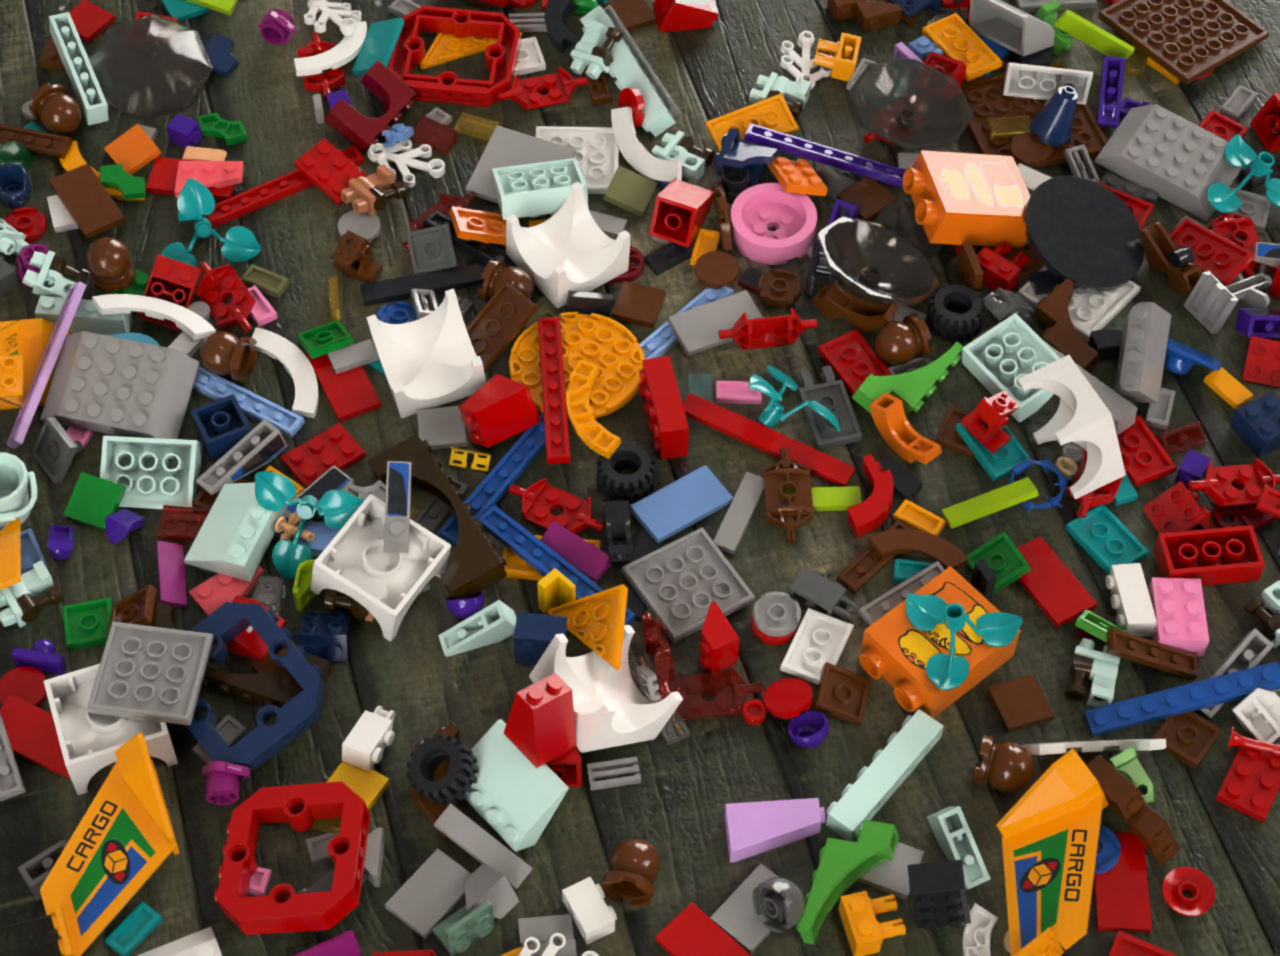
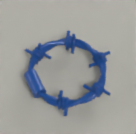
(1045, 464)

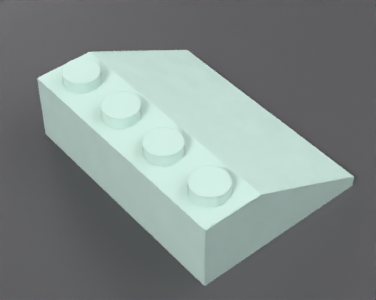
(536, 187)
(1004, 357)
(152, 470)
(234, 533)
(512, 791)

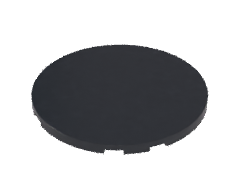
(1083, 233)

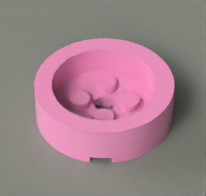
(766, 206)

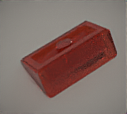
(435, 134)
(1182, 438)

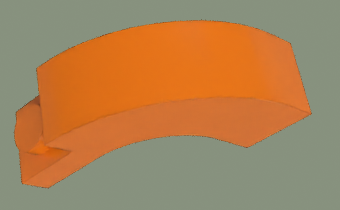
(898, 433)

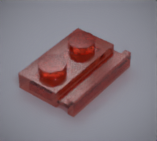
(181, 522)

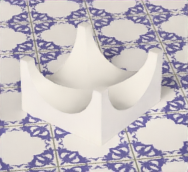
(567, 250)
(428, 358)
(1079, 420)
(379, 579)
(605, 701)
(90, 738)

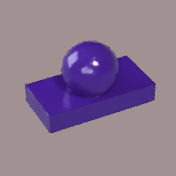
(60, 541)
(41, 657)

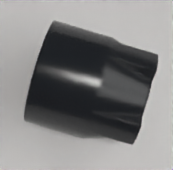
(1181, 257)

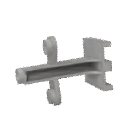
(1213, 302)

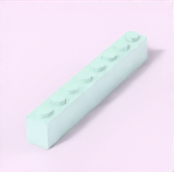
(631, 75)

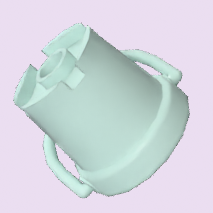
(14, 491)

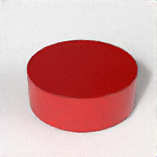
(754, 712)

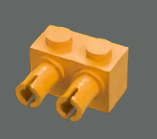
(844, 57)
(860, 924)

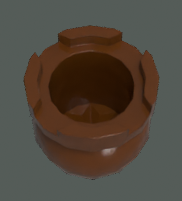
(56, 109)
(110, 265)
(497, 273)
(902, 341)
(227, 354)
(1003, 765)
(632, 872)

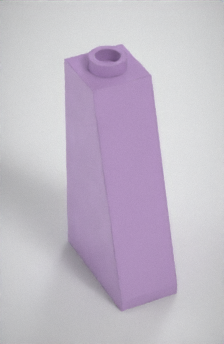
(769, 825)

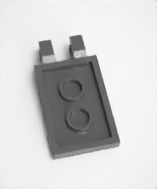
(834, 397)

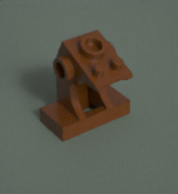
(358, 249)

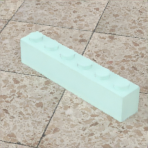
(78, 68)
(884, 775)

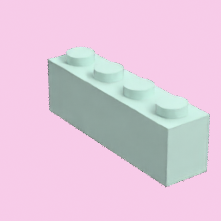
(86, 317)

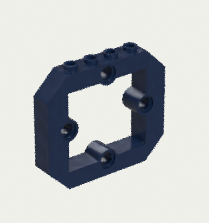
(291, 718)

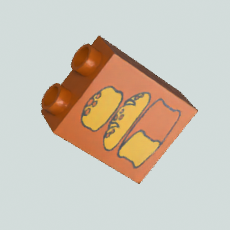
(968, 198)
(901, 652)

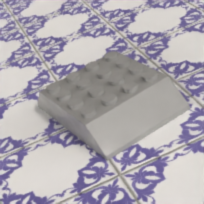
(1168, 157)
(120, 387)

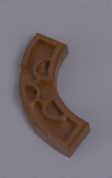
(720, 203)
(925, 543)

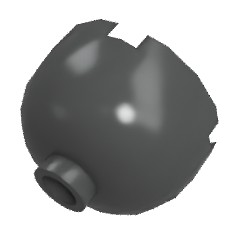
(779, 903)

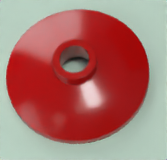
(1195, 884)

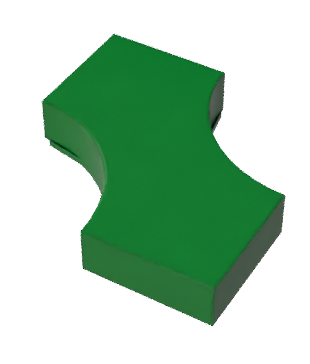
(228, 131)
(130, 186)

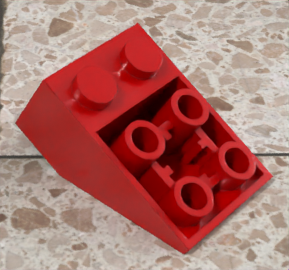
(173, 283)

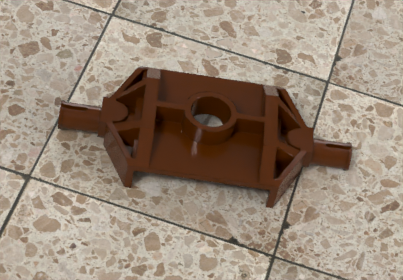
(788, 510)

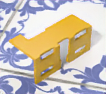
(463, 457)

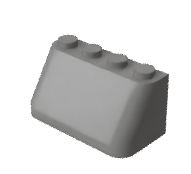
(1010, 26)
(1142, 353)

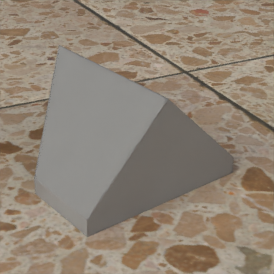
(489, 885)

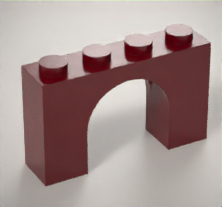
(363, 130)

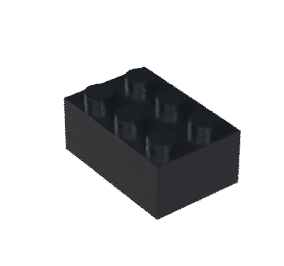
(939, 894)

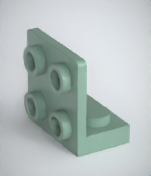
(464, 927)

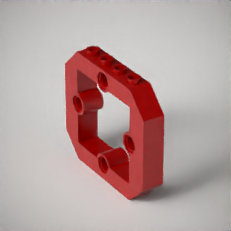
(462, 23)
(284, 909)

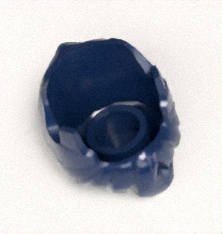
(14, 185)

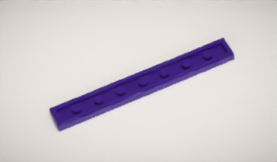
(825, 155)

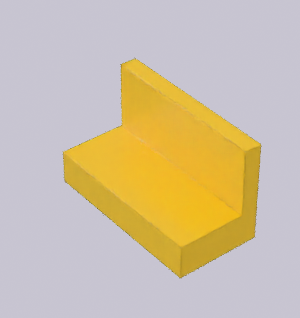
(554, 589)

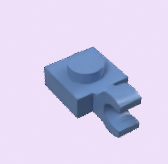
(923, 46)
(397, 133)

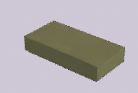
(265, 281)

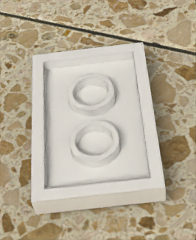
(815, 643)

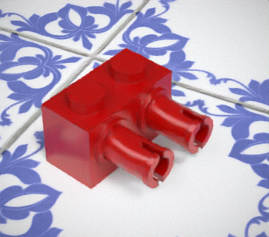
(998, 270)

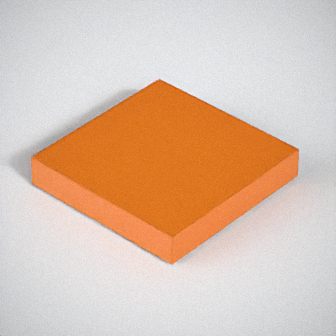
(133, 149)

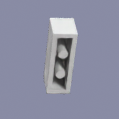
(1131, 599)

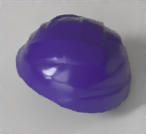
(466, 607)
(809, 729)

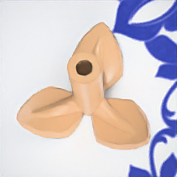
(290, 528)

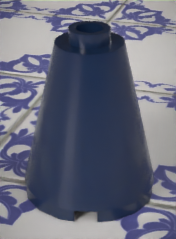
(1056, 118)

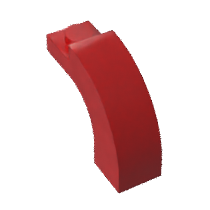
(875, 510)

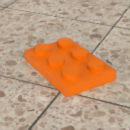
(797, 176)
(478, 225)

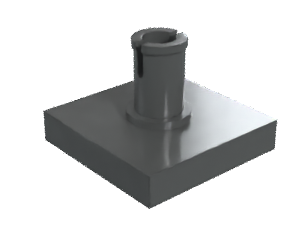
(55, 450)

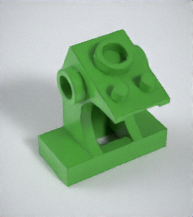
(1062, 40)
(1131, 768)

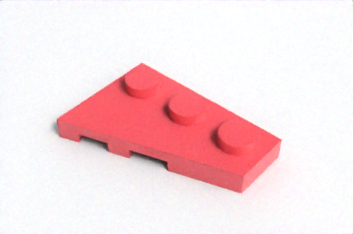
(209, 173)
(222, 589)

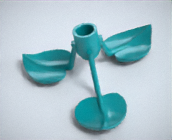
(1242, 155)
(197, 201)
(774, 410)
(275, 490)
(949, 670)

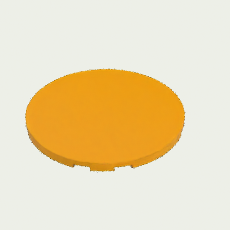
(590, 339)

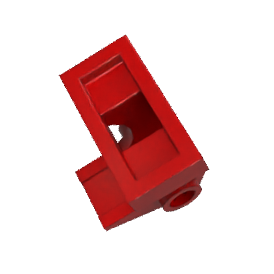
(994, 414)

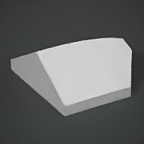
(1260, 715)

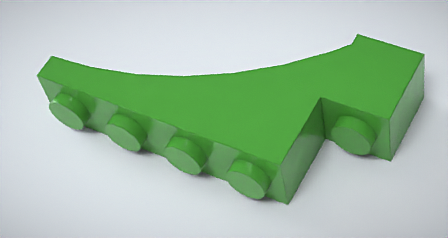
(908, 386)
(840, 867)

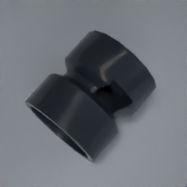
(734, 182)

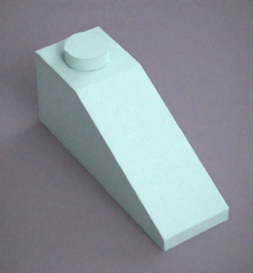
(479, 630)
(958, 843)

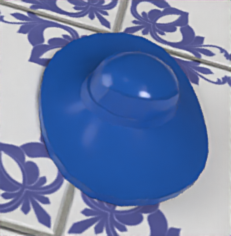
(1182, 358)

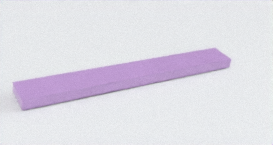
(46, 365)

